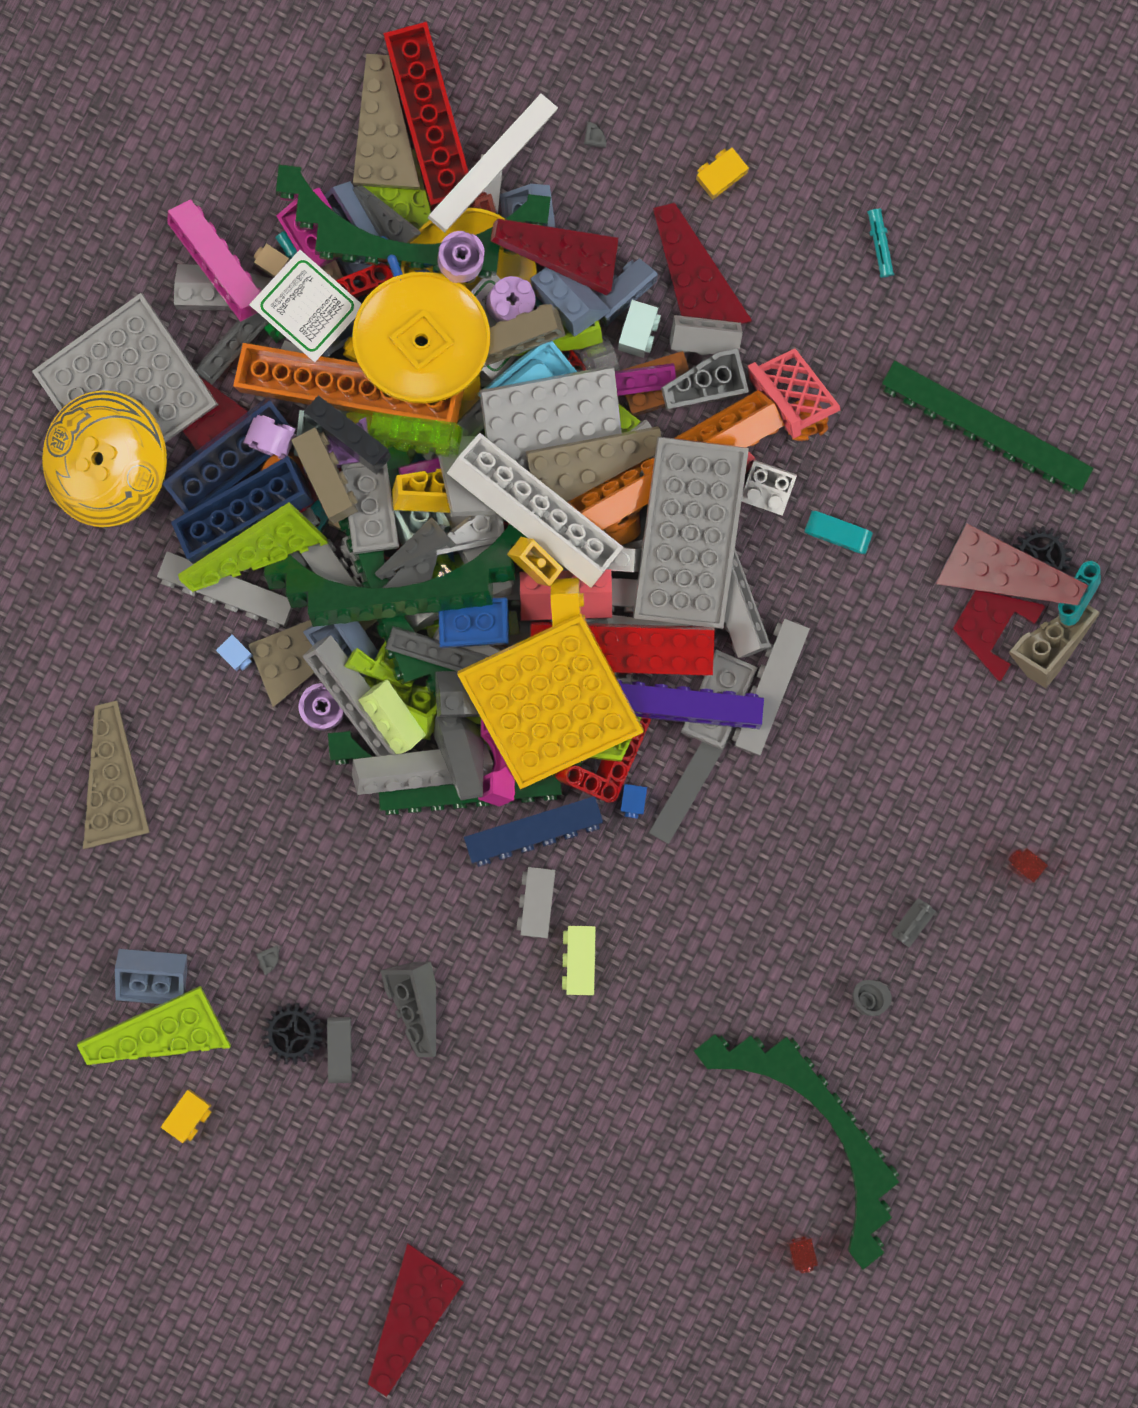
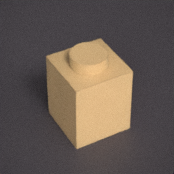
(270, 260)

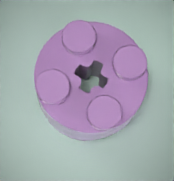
(466, 245)
(515, 289)
(270, 438)
(317, 719)

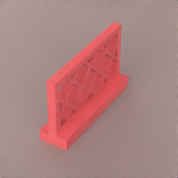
(790, 418)

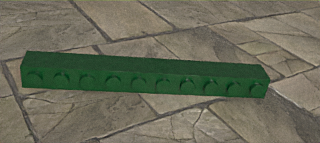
(986, 427)

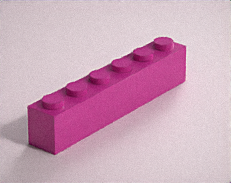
(214, 258)

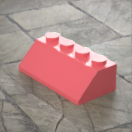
(536, 598)

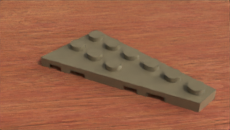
(382, 142)
(585, 464)
(282, 662)
(113, 793)

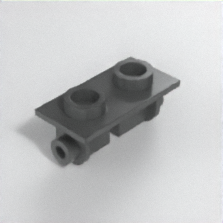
(913, 922)

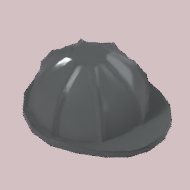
(871, 997)

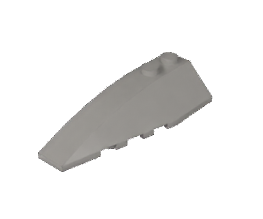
(196, 291)

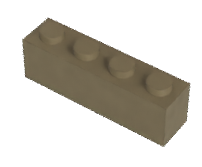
(524, 333)
(324, 475)

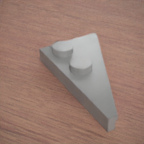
(475, 532)

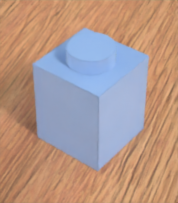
(235, 653)

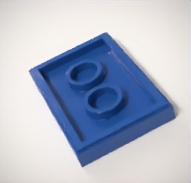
(475, 625)

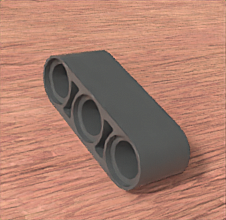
(339, 1050)

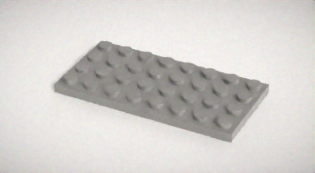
(690, 532)

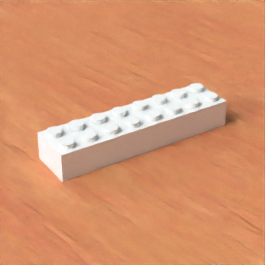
(535, 510)

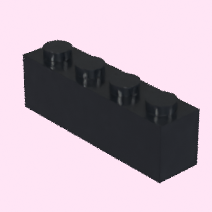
(347, 435)

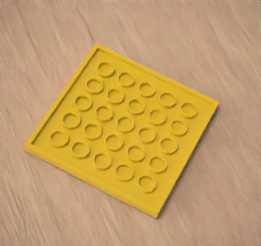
(550, 701)

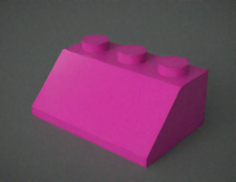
(302, 239)

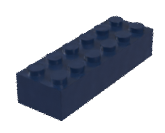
(219, 461)
(240, 508)
(534, 830)

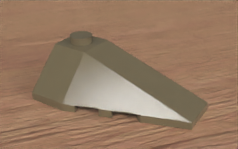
(1050, 646)

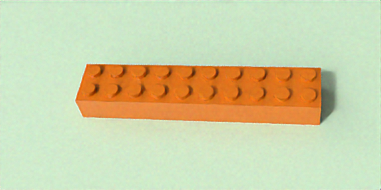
(339, 382)
(627, 492)

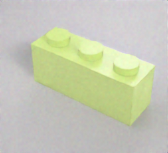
(392, 717)
(579, 960)

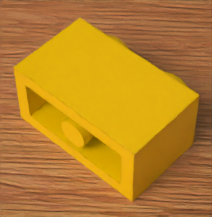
(721, 173)
(535, 561)
(186, 1116)

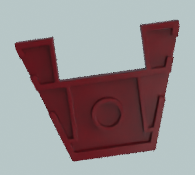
(985, 621)

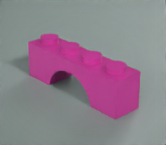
(499, 784)

